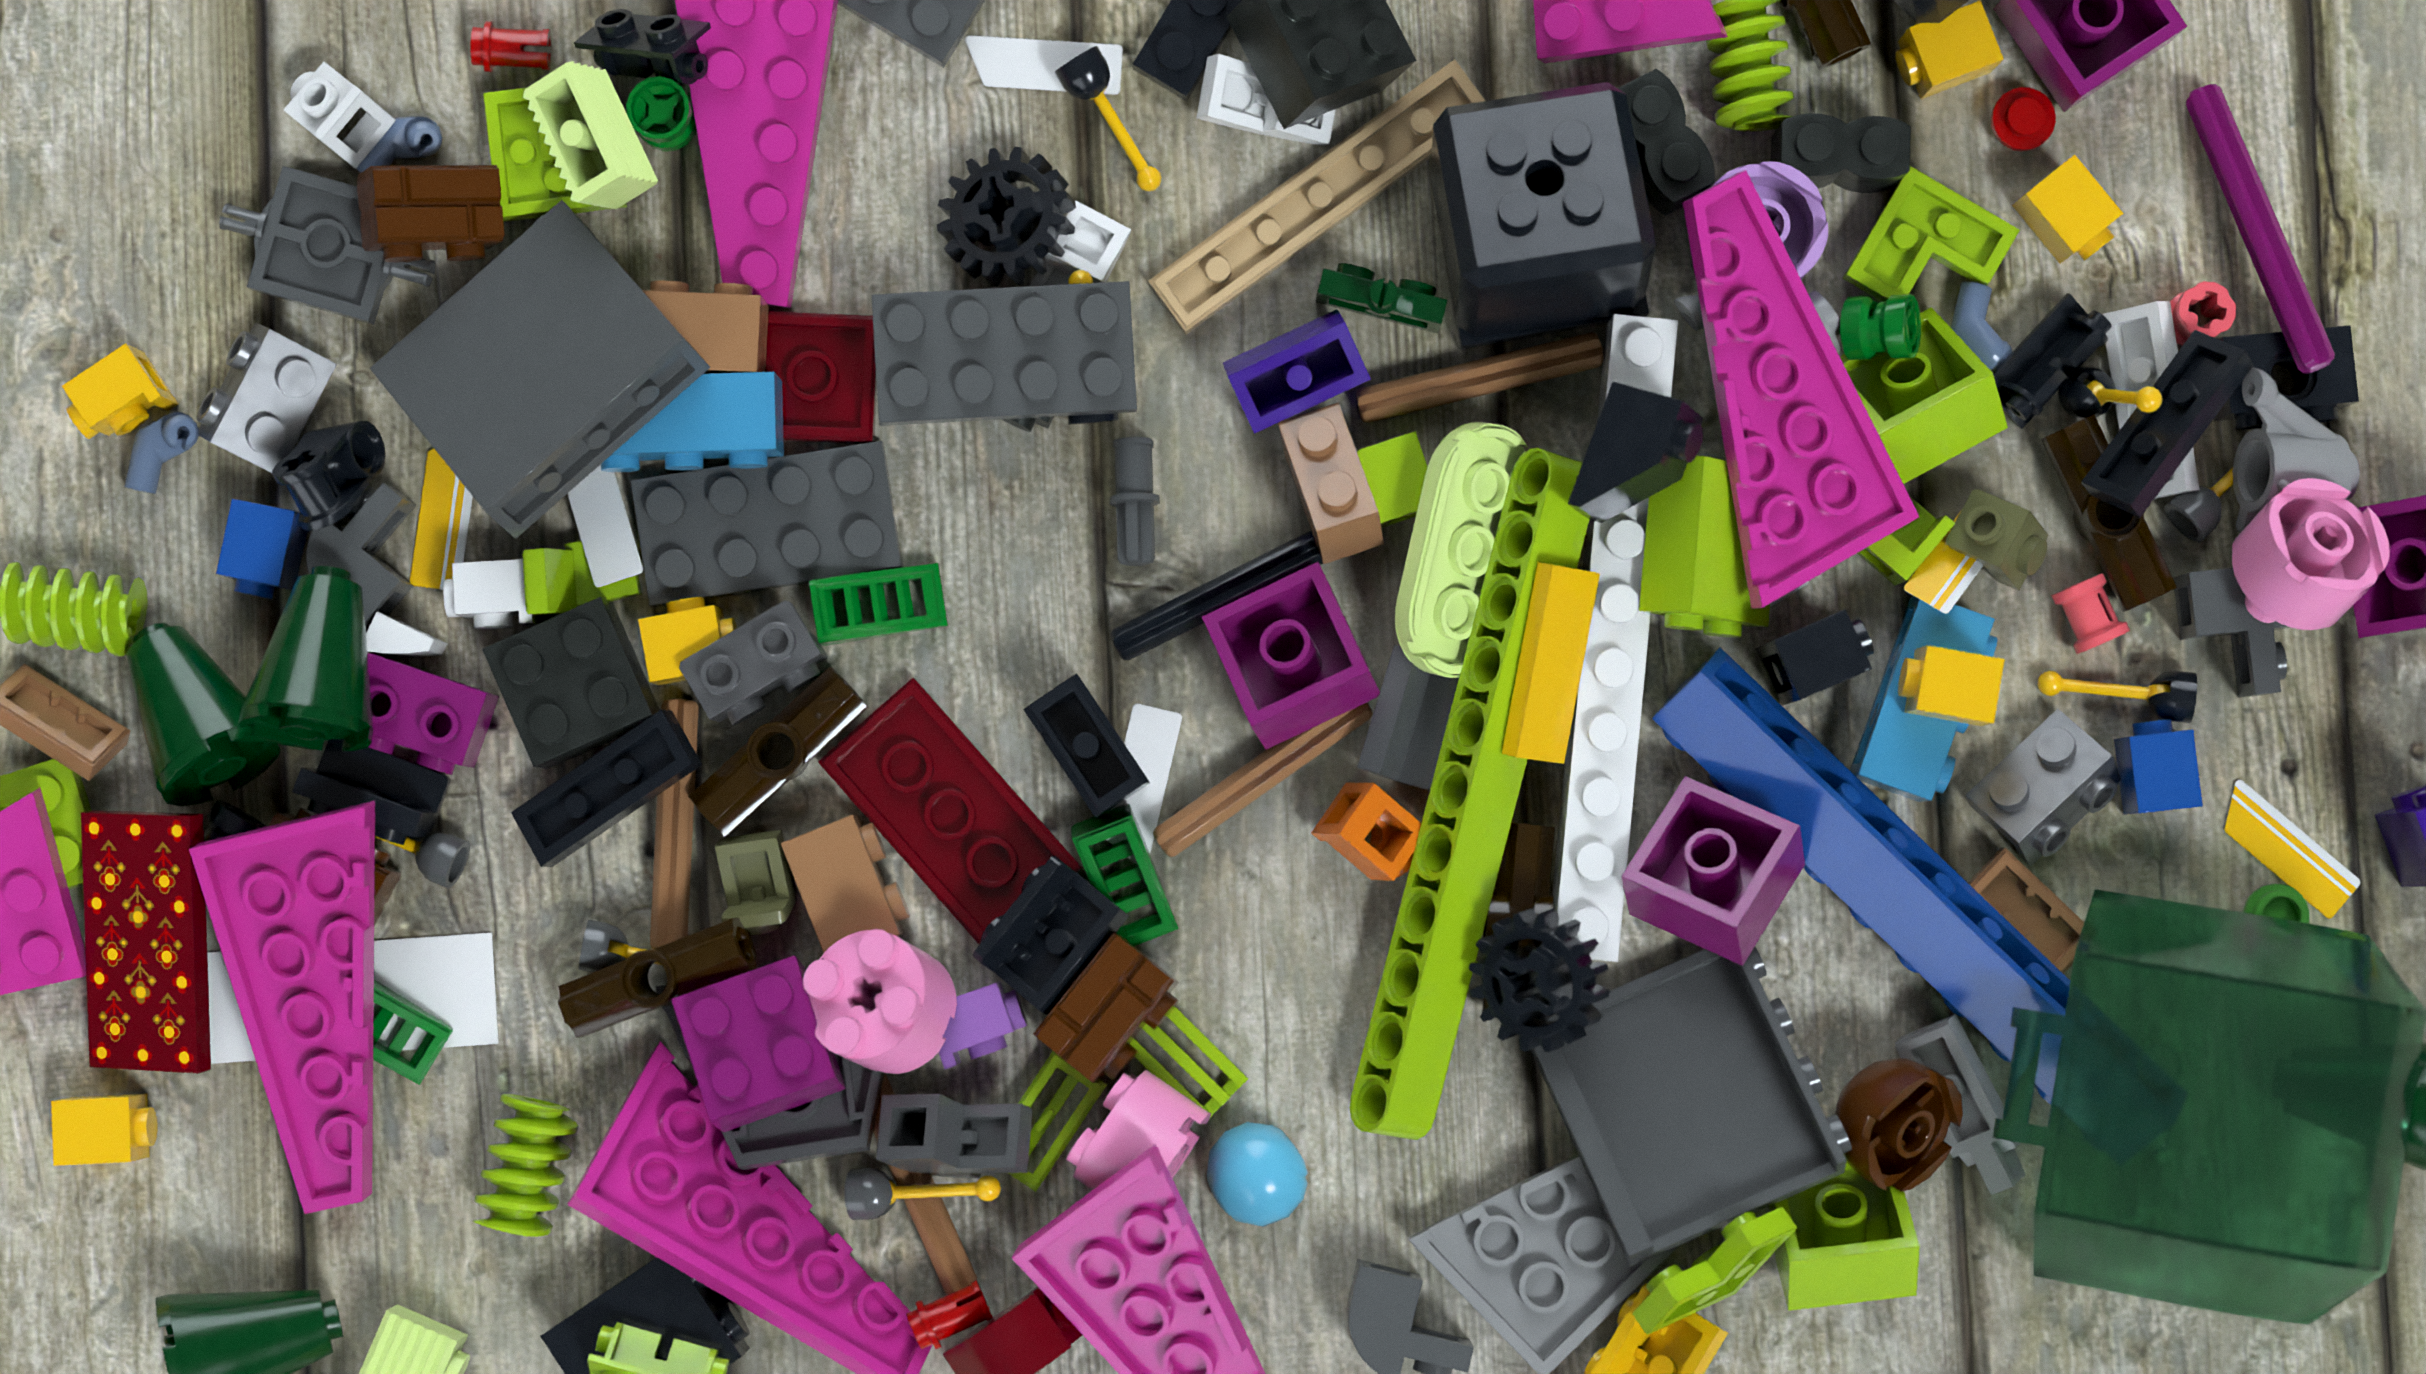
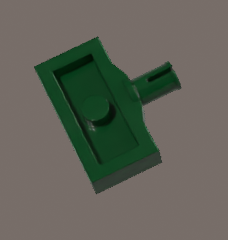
(1408, 304)

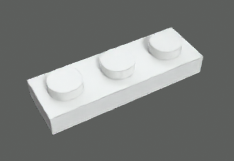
(2138, 353)

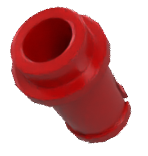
(506, 47)
(948, 1315)

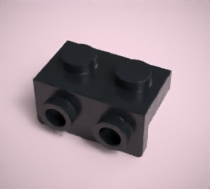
(403, 791)
(1049, 934)

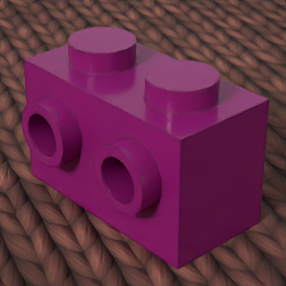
(427, 714)

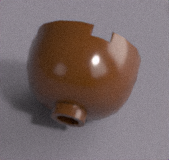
(1898, 1122)

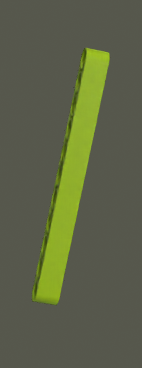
(1463, 818)

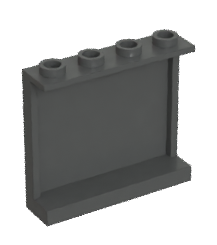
(538, 369)
(1691, 1103)

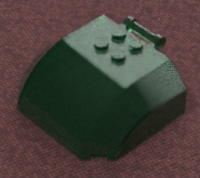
(2220, 1109)

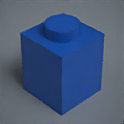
(261, 548)
(2158, 768)

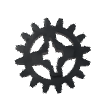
(1028, 226)
(1542, 979)

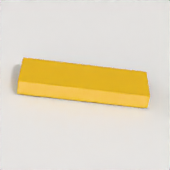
(1550, 663)

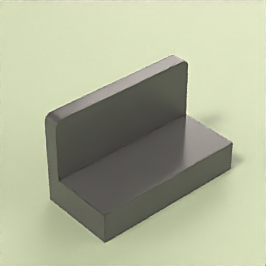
(1408, 723)

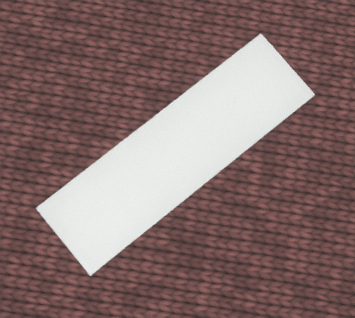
(439, 974)

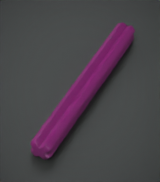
(2260, 229)

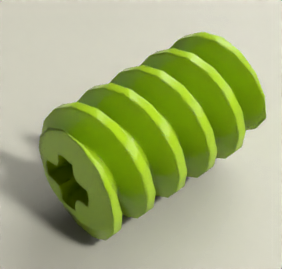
(1748, 67)
(71, 614)
(526, 1166)

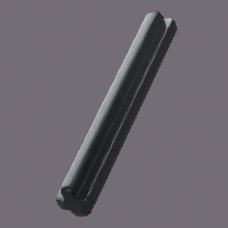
(1187, 609)

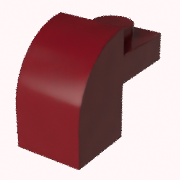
(1015, 1340)

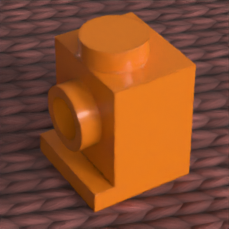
(1365, 809)

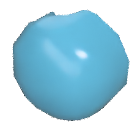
(1256, 1174)

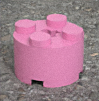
(2309, 555)
(880, 1001)
(1140, 1115)

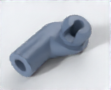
(405, 139)
(1972, 327)
(156, 445)

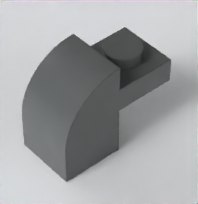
(355, 548)
(2214, 606)
(951, 1138)
(1381, 1326)

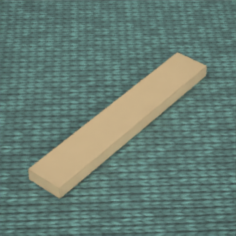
(1310, 202)

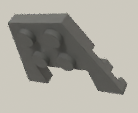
(813, 1130)

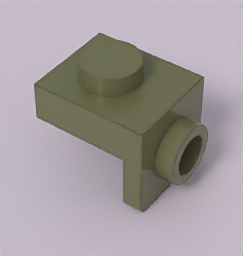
(2000, 537)
(756, 880)

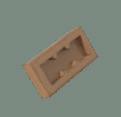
(59, 722)
(2030, 907)

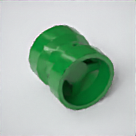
(654, 103)
(1880, 327)

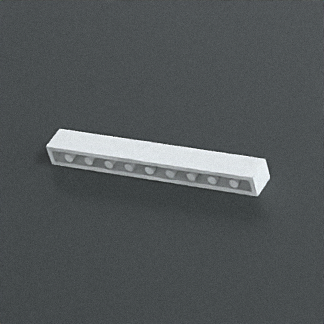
(1611, 685)

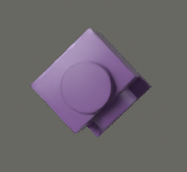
(981, 1023)

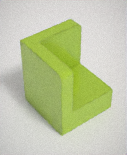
(1395, 476)
(1906, 548)

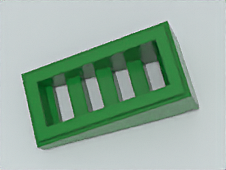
(824, 611)
(1107, 826)
(413, 1016)

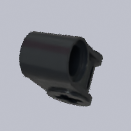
(331, 471)

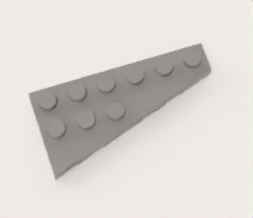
(1537, 1262)

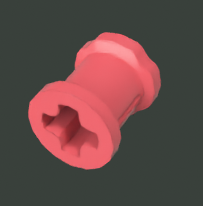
(2215, 305)
(2090, 613)

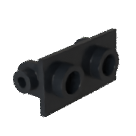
(647, 45)
(2045, 356)

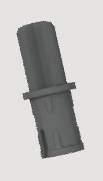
(1134, 500)

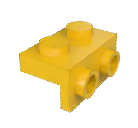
(1674, 1349)

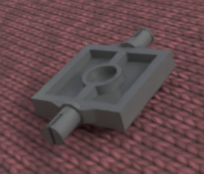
(314, 251)

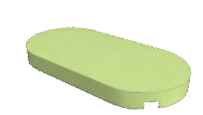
(1453, 543)

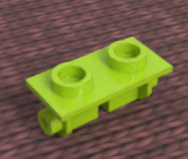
(635, 1351)

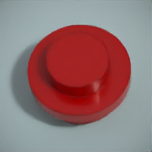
(2023, 119)

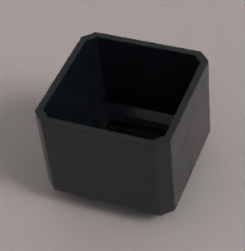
(1533, 257)

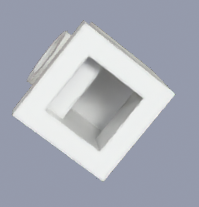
(324, 105)
(488, 594)

